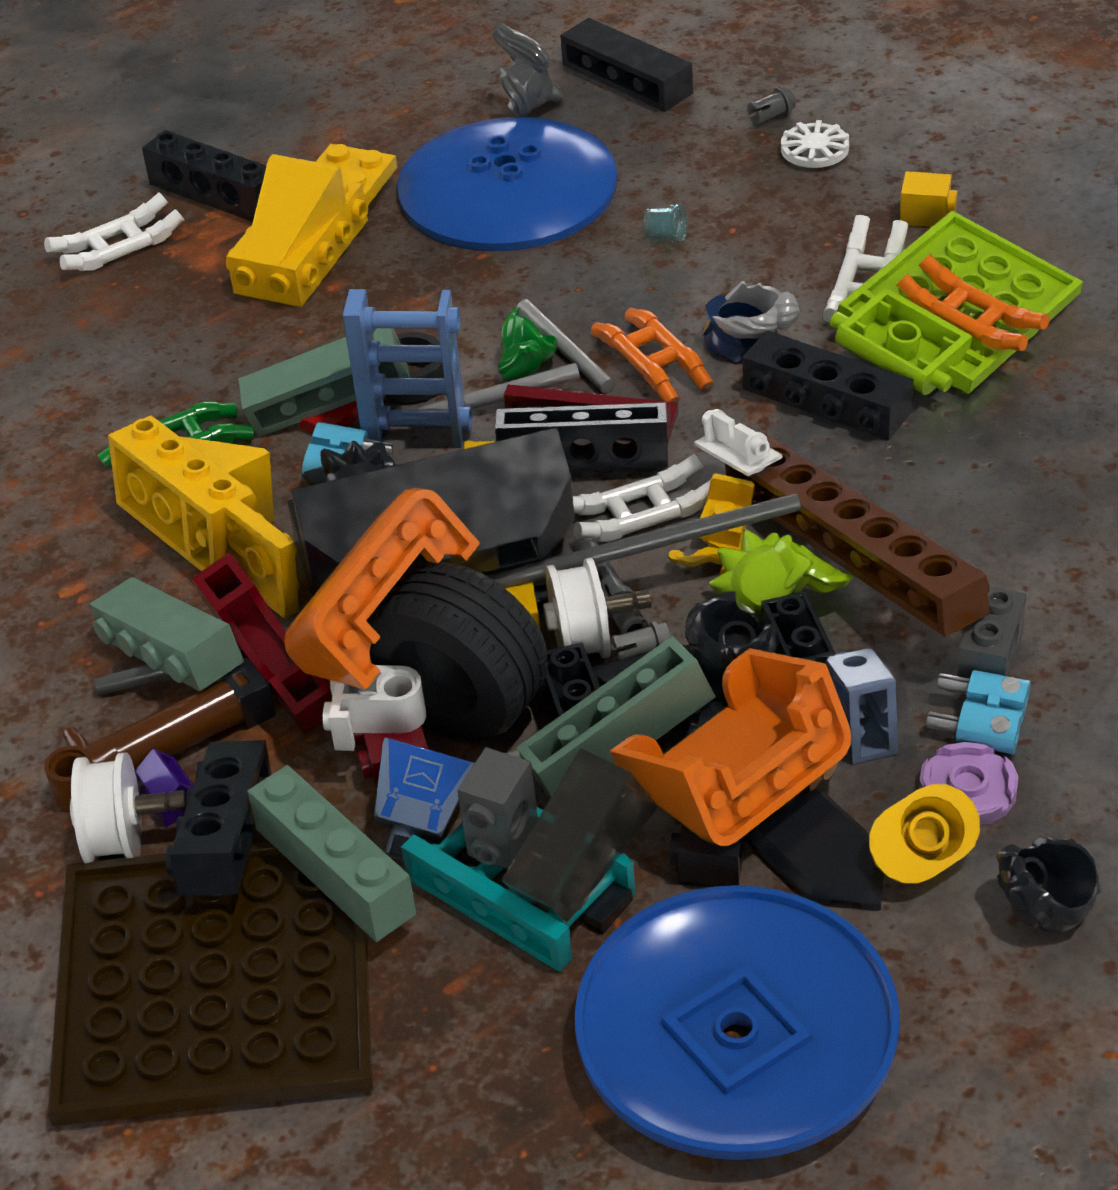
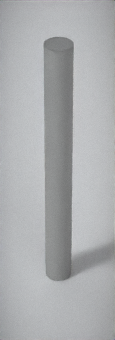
(567, 347)
(496, 393)

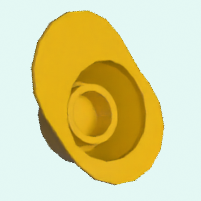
(924, 833)

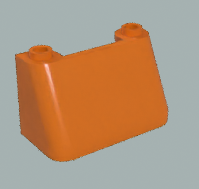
(332, 630)
(753, 755)

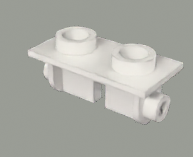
(735, 444)

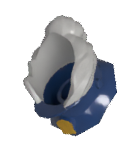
(744, 317)

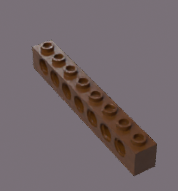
(873, 543)

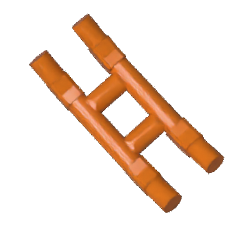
(959, 292)
(651, 365)

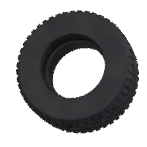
(467, 642)

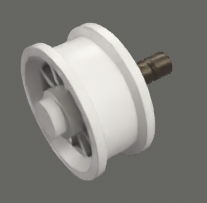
(580, 610)
(109, 807)

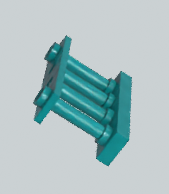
(494, 906)

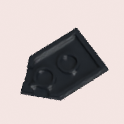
(820, 851)

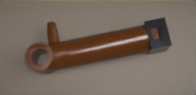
(237, 698)

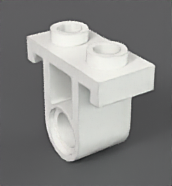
(388, 705)

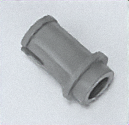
(643, 640)

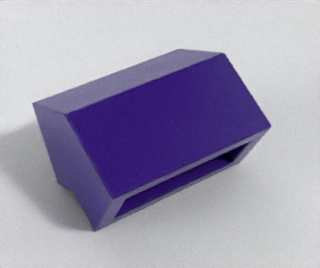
(162, 774)

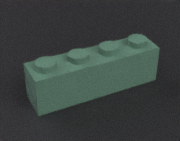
(307, 384)
(166, 633)
(640, 700)
(332, 853)

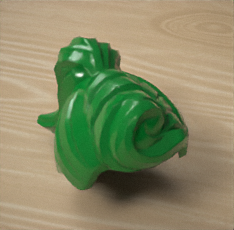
(523, 347)

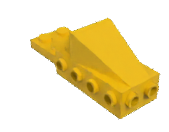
(305, 221)
(206, 503)

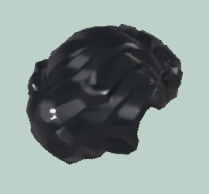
(724, 630)
(1049, 882)

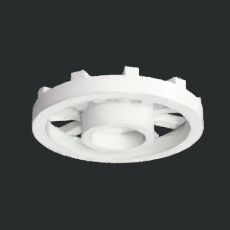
(815, 145)

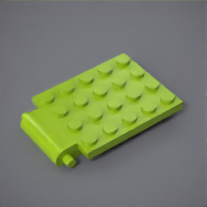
(910, 341)

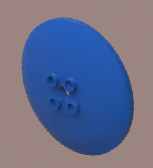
(507, 184)
(752, 959)

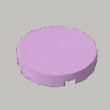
(976, 772)

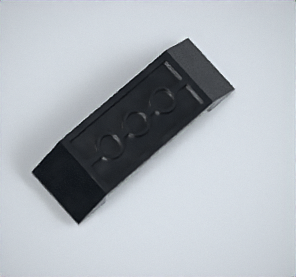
(793, 616)

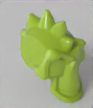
(773, 570)

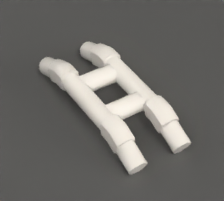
(128, 224)
(855, 259)
(653, 487)

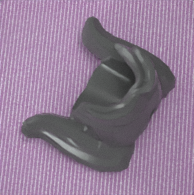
(528, 78)

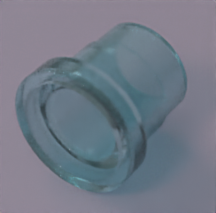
(666, 222)

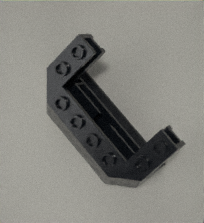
(505, 492)

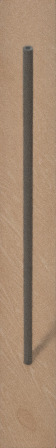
(536, 570)

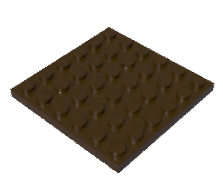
(204, 993)

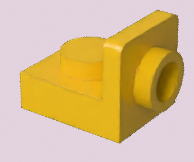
(725, 495)

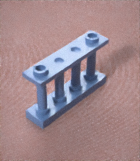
(371, 387)

